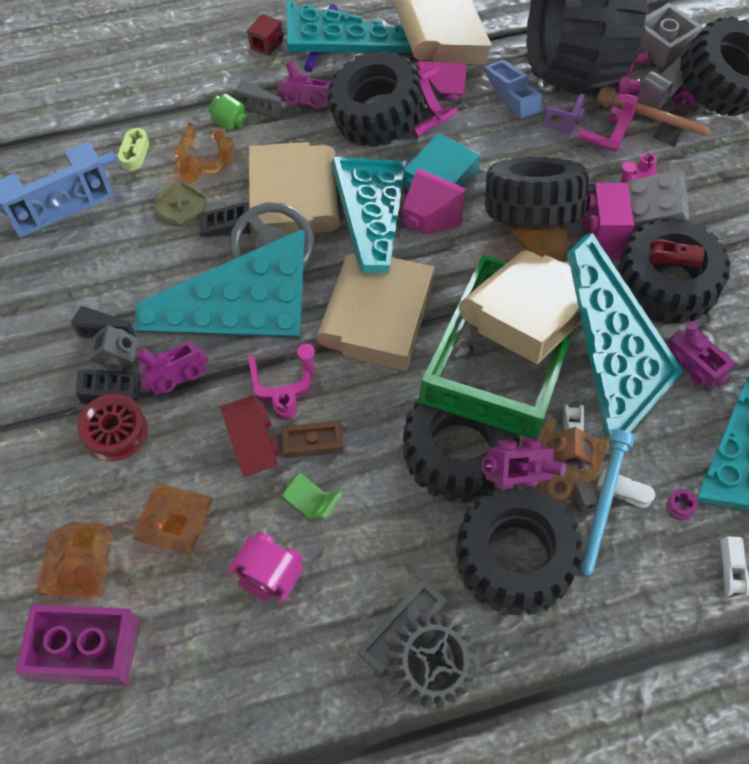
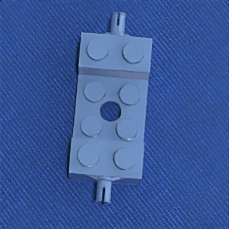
(80, 184)

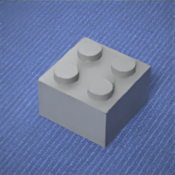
(667, 35)
(658, 198)

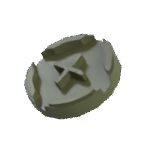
(180, 204)

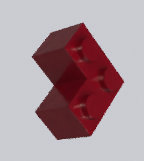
(248, 433)

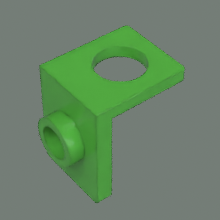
(309, 498)

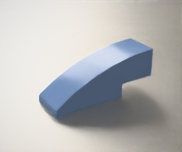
(514, 88)

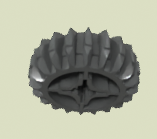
(425, 673)

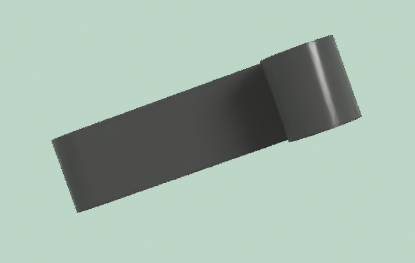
(661, 89)

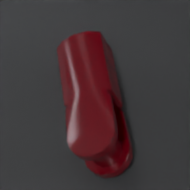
(675, 253)

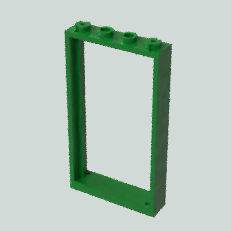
(479, 404)

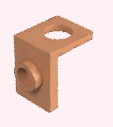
(569, 444)

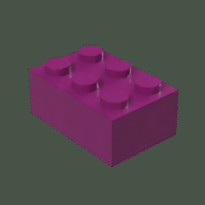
(78, 645)

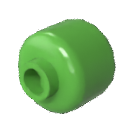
(227, 112)

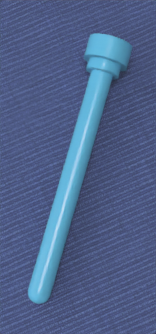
(620, 444)

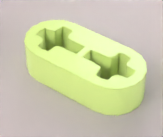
(138, 149)

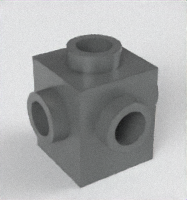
(113, 348)

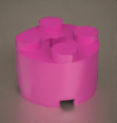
(266, 568)

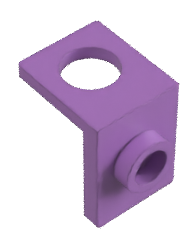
(570, 119)

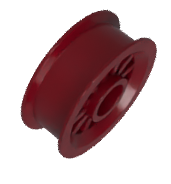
(115, 443)

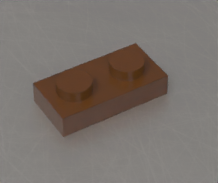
(312, 439)

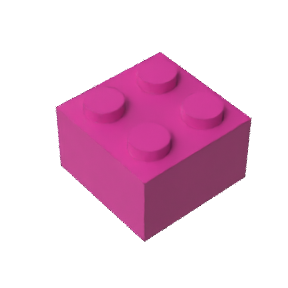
(610, 217)

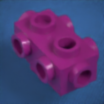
(300, 90)
(701, 357)
(171, 368)
(520, 463)

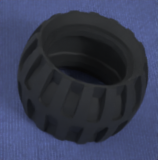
(584, 40)

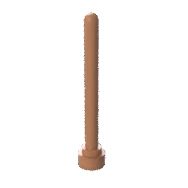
(608, 98)

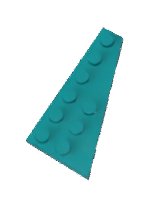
(340, 32)
(371, 204)
(728, 474)

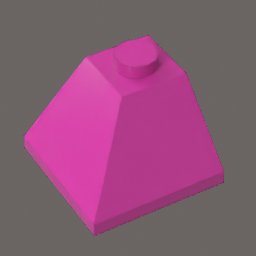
(449, 79)
(433, 204)

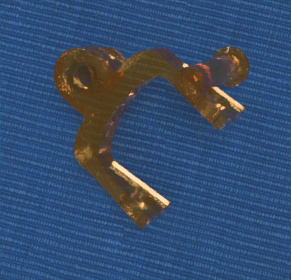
(192, 167)
(571, 475)

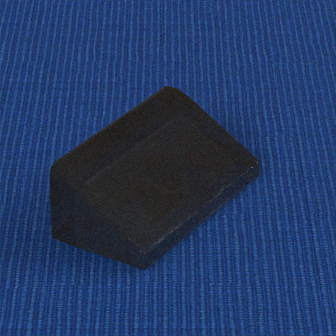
(671, 134)

